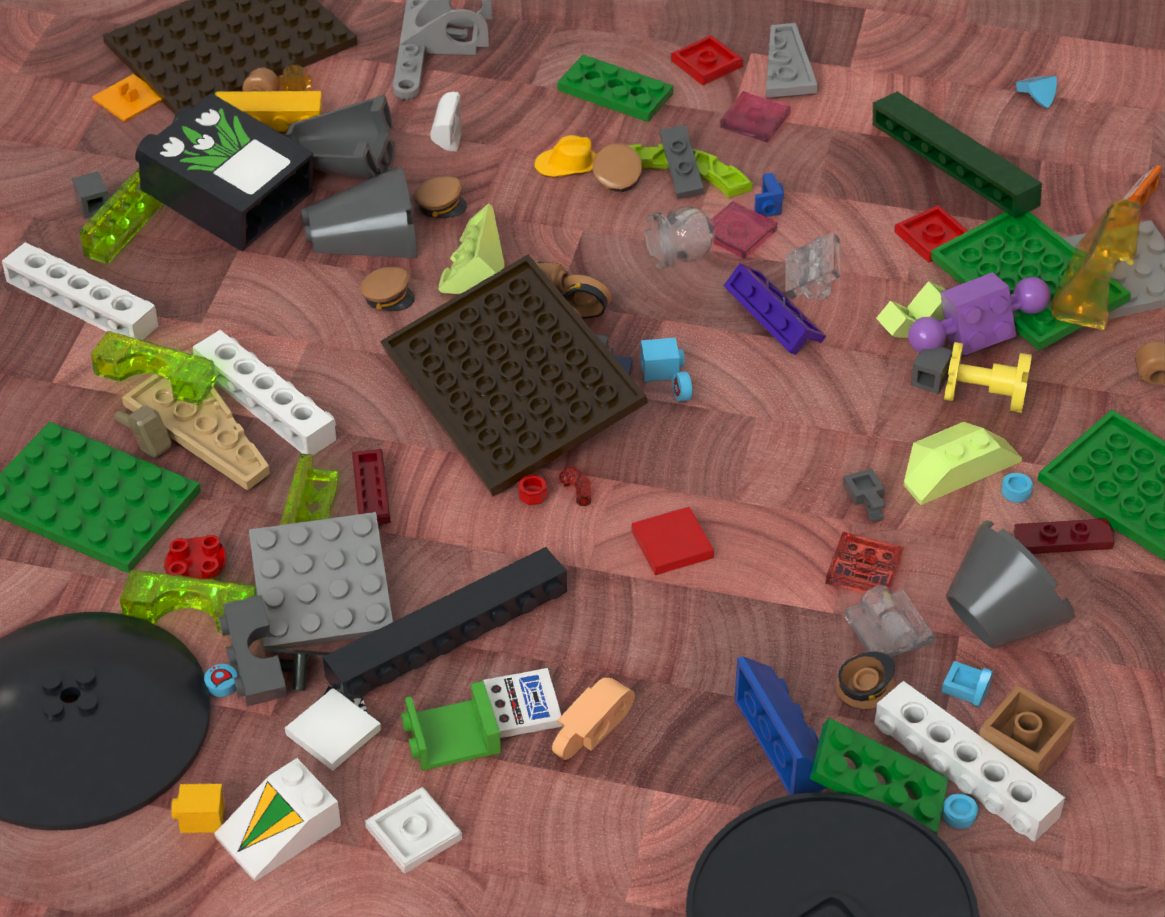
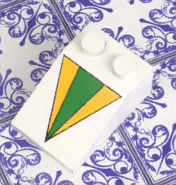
(279, 820)

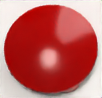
(196, 557)

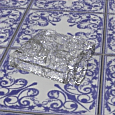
(813, 268)
(888, 622)

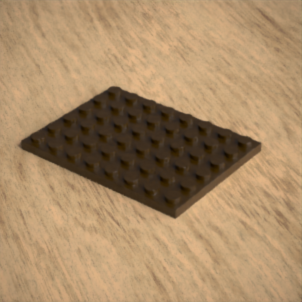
(218, 43)
(513, 374)

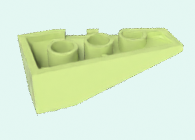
(476, 257)

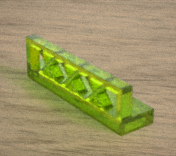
(122, 222)
(300, 490)

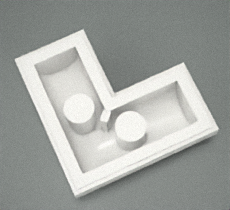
(447, 122)

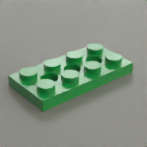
(650, 92)
(869, 757)

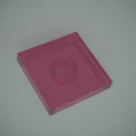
(755, 116)
(741, 229)

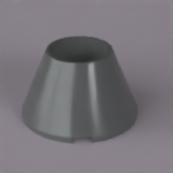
(1005, 590)

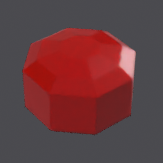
(532, 490)

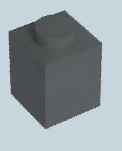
(90, 193)
(931, 369)

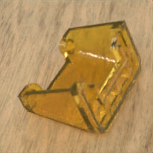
(1085, 283)

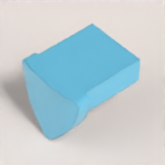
(1040, 88)
(968, 683)

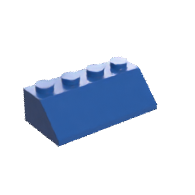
(777, 724)

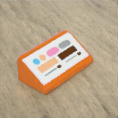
(1144, 186)

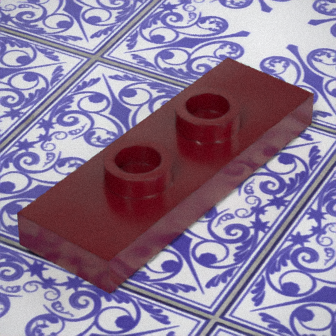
(371, 484)
(1065, 536)

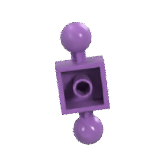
(979, 313)

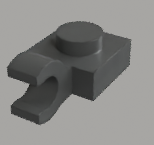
(866, 489)

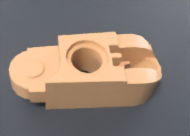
(592, 717)

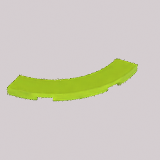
(724, 177)

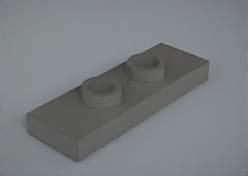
(681, 161)

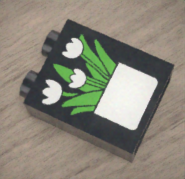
(225, 171)

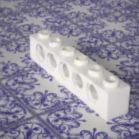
(79, 292)
(267, 394)
(969, 761)

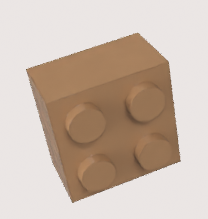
(1029, 730)

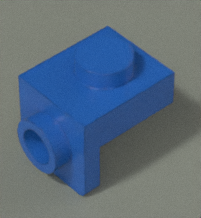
(770, 199)

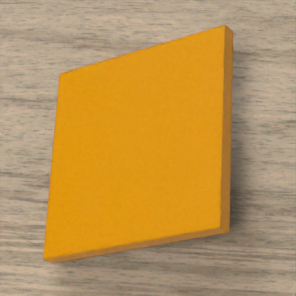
(127, 98)

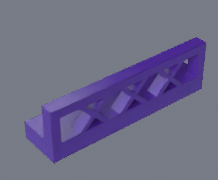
(772, 308)

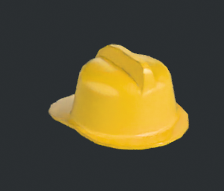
(568, 157)

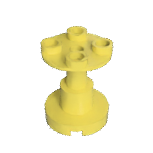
(1000, 380)

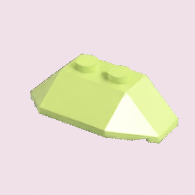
(955, 460)

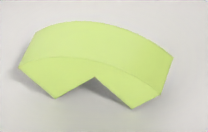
(927, 303)

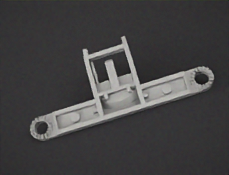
(426, 33)

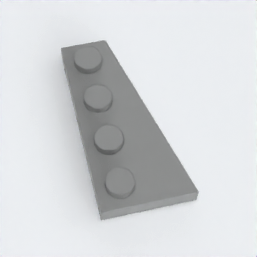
(788, 64)

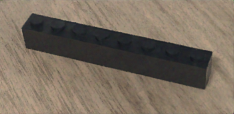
(445, 624)

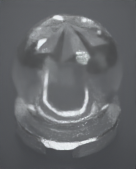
(681, 235)

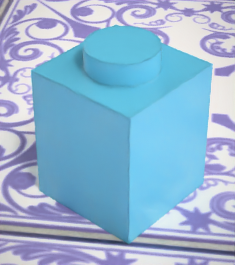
(660, 359)

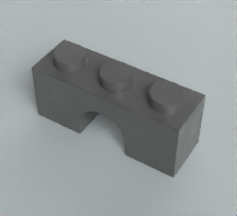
(258, 678)

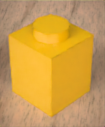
(199, 808)

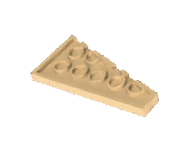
(203, 429)

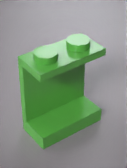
(453, 731)

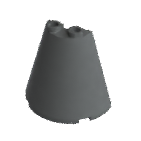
(349, 139)
(364, 219)

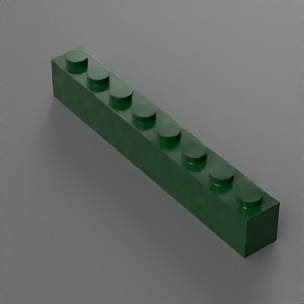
(957, 154)

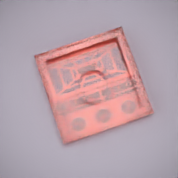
(863, 563)

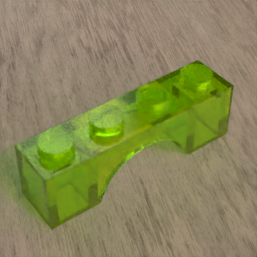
(123, 356)
(155, 594)

